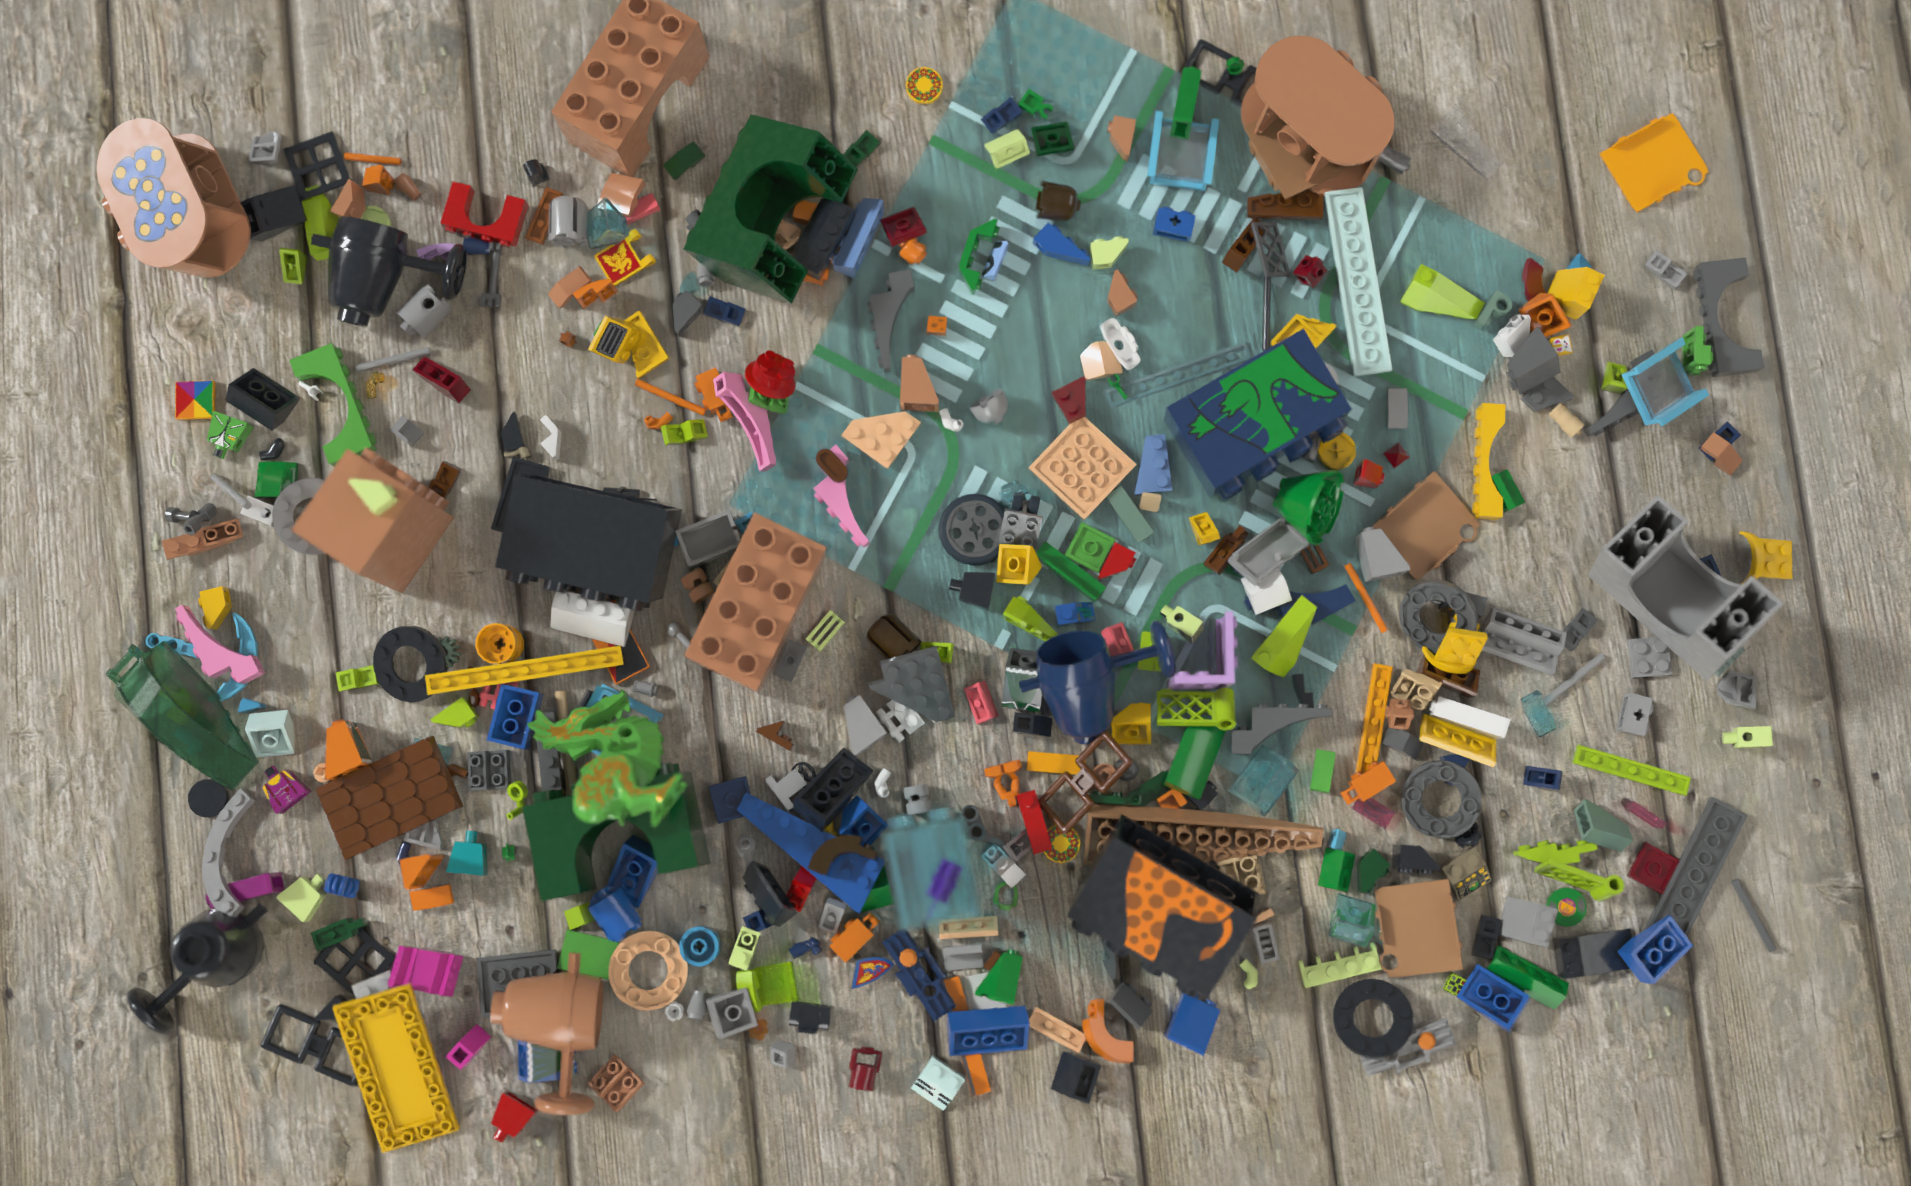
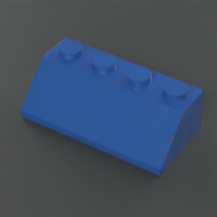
(987, 1030)

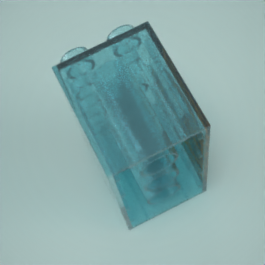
(915, 855)

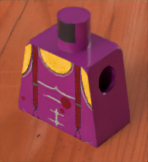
(284, 789)

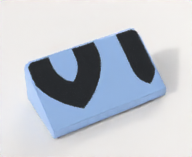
(995, 260)

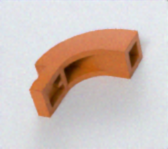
(1099, 1038)

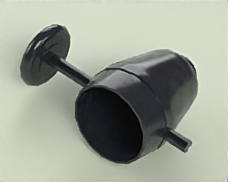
(368, 263)
(206, 950)

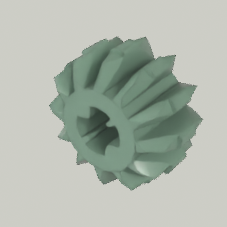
(452, 650)

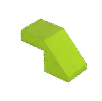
(685, 432)

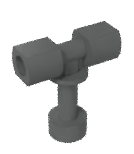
(193, 518)

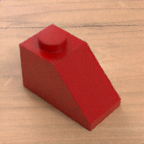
(1368, 474)
(1117, 561)

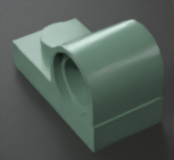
(1492, 308)

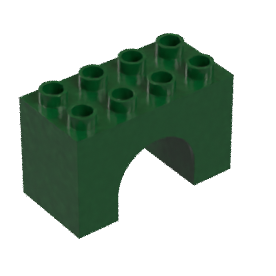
(757, 185)
(564, 843)

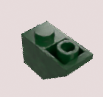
(1369, 869)

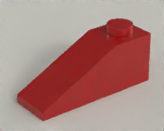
(1034, 822)

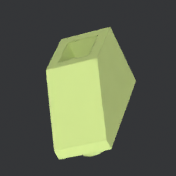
(1106, 253)
(744, 948)

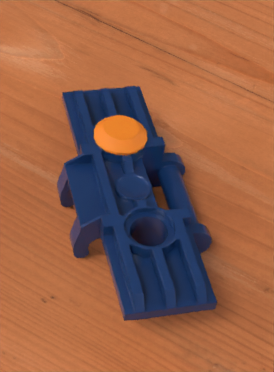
(914, 978)

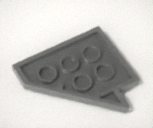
(917, 683)

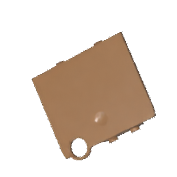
(1282, 168)
(1427, 525)
(1419, 928)

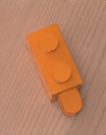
(706, 385)
(1369, 782)
(854, 937)

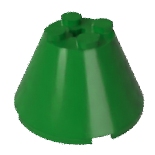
(1311, 503)

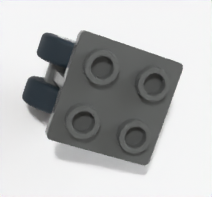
(1019, 526)

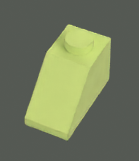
(375, 494)

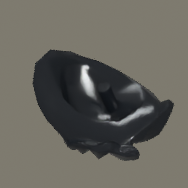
(1470, 837)

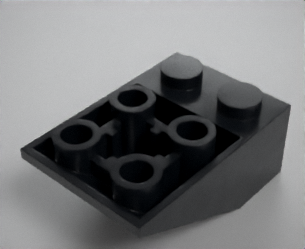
(274, 212)

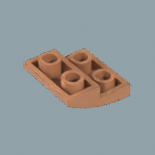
(622, 192)
(616, 1083)

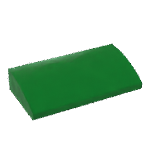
(1194, 759)

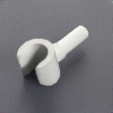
(312, 391)

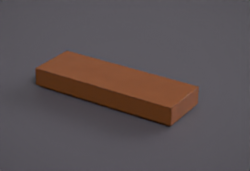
(539, 225)

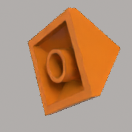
(1545, 314)

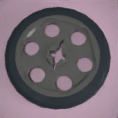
(949, 521)

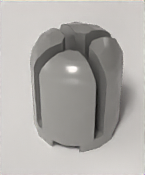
(567, 221)

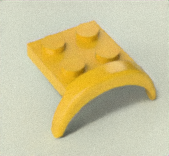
(1769, 557)
(1457, 651)

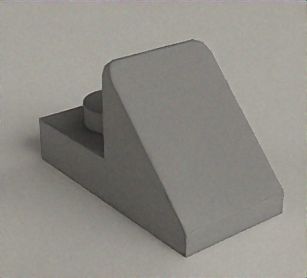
(832, 915)

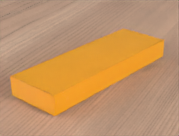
(1052, 762)

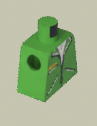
(227, 434)

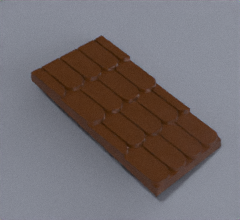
(389, 797)

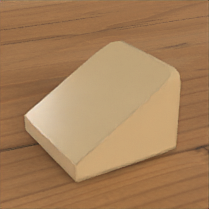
(1150, 501)

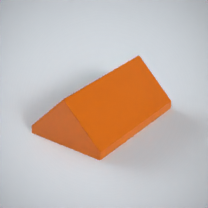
(419, 869)

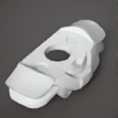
(1112, 332)

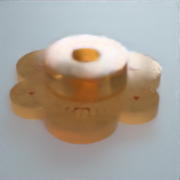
(759, 1034)

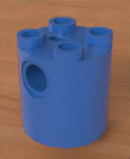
(614, 912)

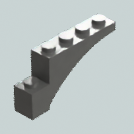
(885, 311)
(1623, 406)
(1270, 720)

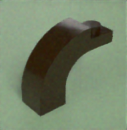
(830, 850)

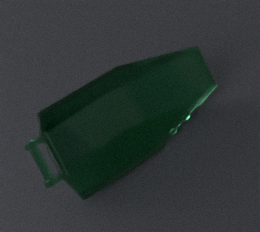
(182, 713)

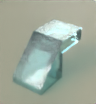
(1537, 714)

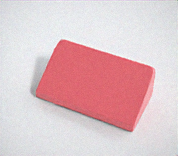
(646, 206)
(1117, 639)
(981, 702)

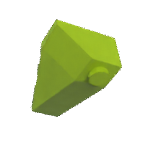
(319, 222)
(1438, 294)
(1027, 619)
(1283, 644)

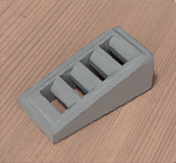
(1271, 939)

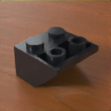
(1412, 857)
(1076, 1077)

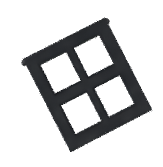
(317, 165)
(355, 958)

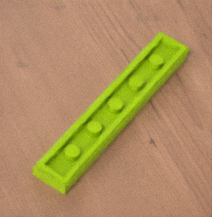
(1631, 770)

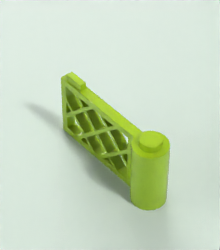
(1221, 702)
(1599, 887)

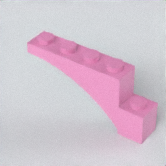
(754, 419)
(836, 499)
(214, 656)

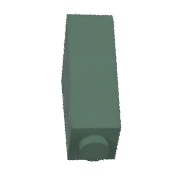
(1601, 827)

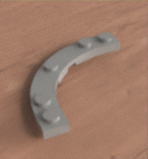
(213, 856)

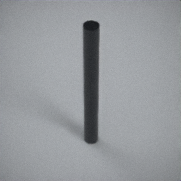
(1266, 313)

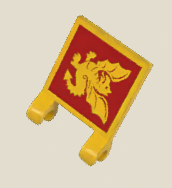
(621, 260)

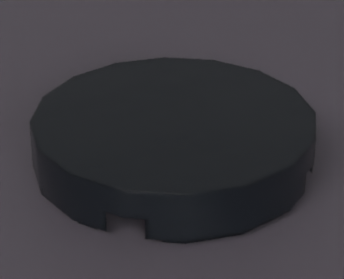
(207, 798)

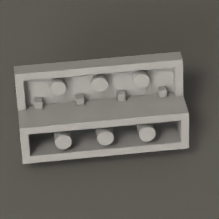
(1523, 640)

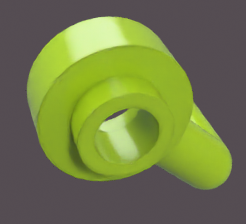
(517, 791)

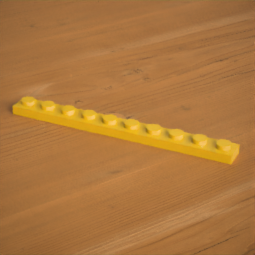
(524, 670)

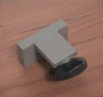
(791, 783)

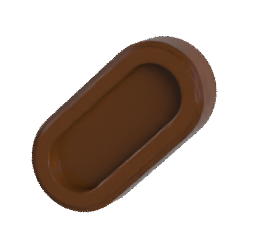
(832, 465)

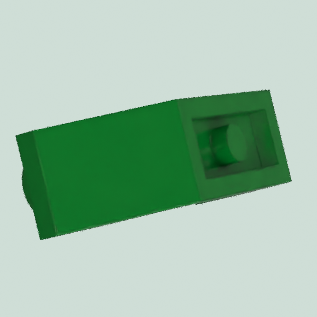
(984, 232)

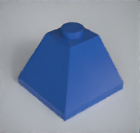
(861, 821)

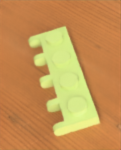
(1340, 967)

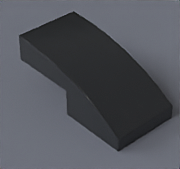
(1298, 684)
(1486, 937)

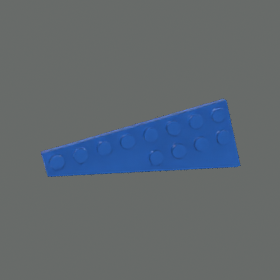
(850, 874)

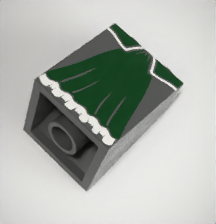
(1021, 666)

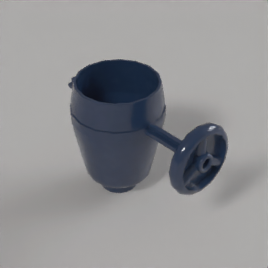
(1080, 678)

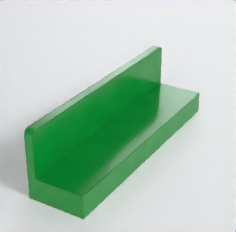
(1070, 572)
(1528, 978)

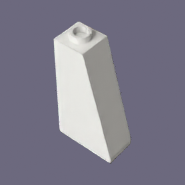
(1469, 717)

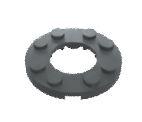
(1432, 590)
(1438, 826)

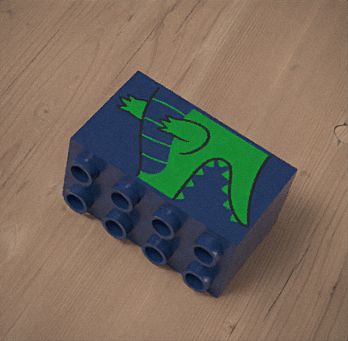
(1258, 415)

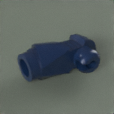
(802, 948)

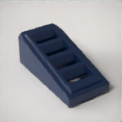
(1730, 429)

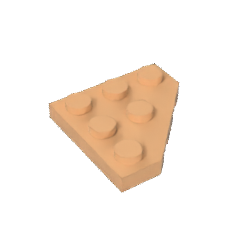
(882, 435)

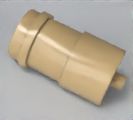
(1569, 423)

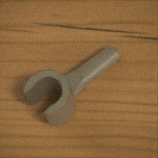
(524, 452)

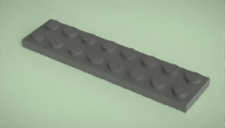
(1699, 864)

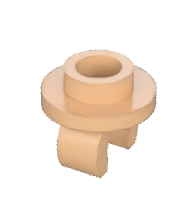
(319, 773)

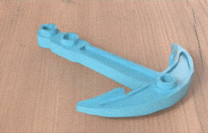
(247, 647)

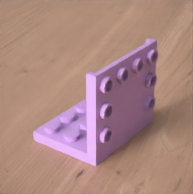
(1224, 660)

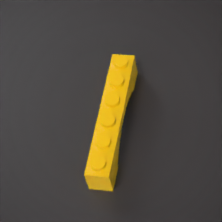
(1488, 501)

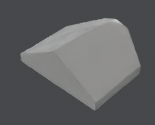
(265, 149)
(1738, 690)

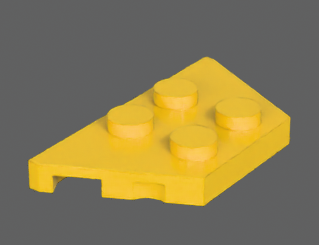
(1315, 329)

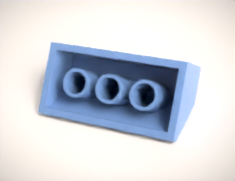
(859, 236)

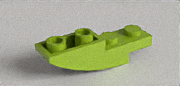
(1545, 851)

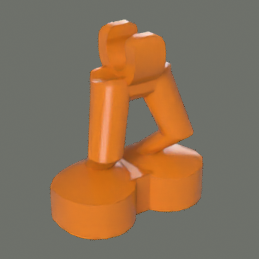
(1005, 768)

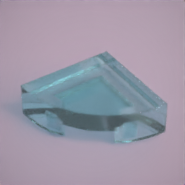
(689, 283)

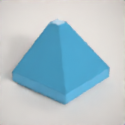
(1579, 262)

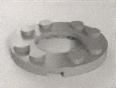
(283, 514)

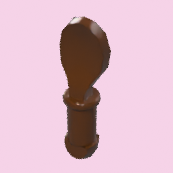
(473, 695)

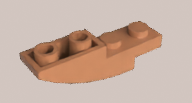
(203, 540)

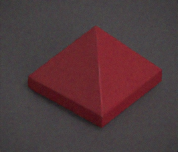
(1396, 455)

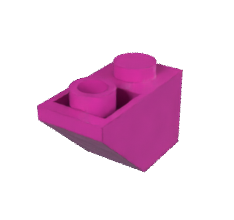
(468, 1047)

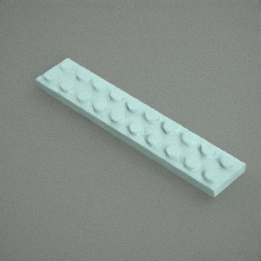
(1357, 282)

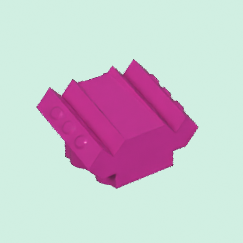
(426, 970)

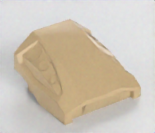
(1416, 688)
(1245, 871)

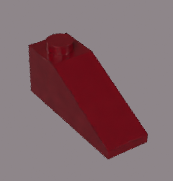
(442, 379)

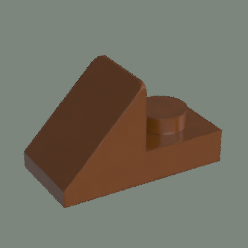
(771, 732)

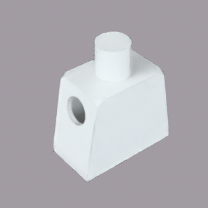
(258, 511)

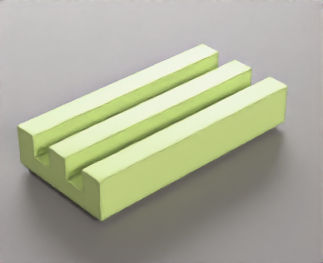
(818, 627)

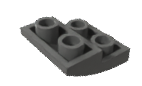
(489, 770)

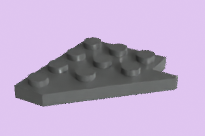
(499, 970)

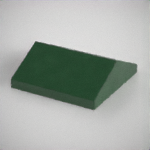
(1052, 138)

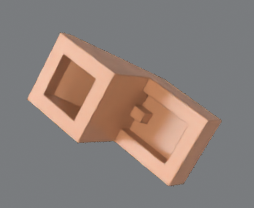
(564, 288)
(1723, 452)

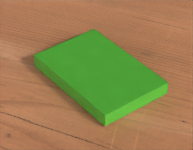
(594, 952)

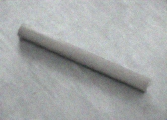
(393, 359)
(231, 491)
(1573, 679)

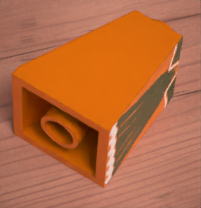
(344, 749)

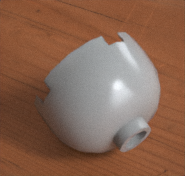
(991, 407)

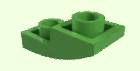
(767, 403)
(1322, 771)

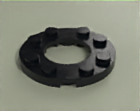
(384, 664)
(1364, 1045)

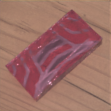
(1374, 812)
(1645, 815)

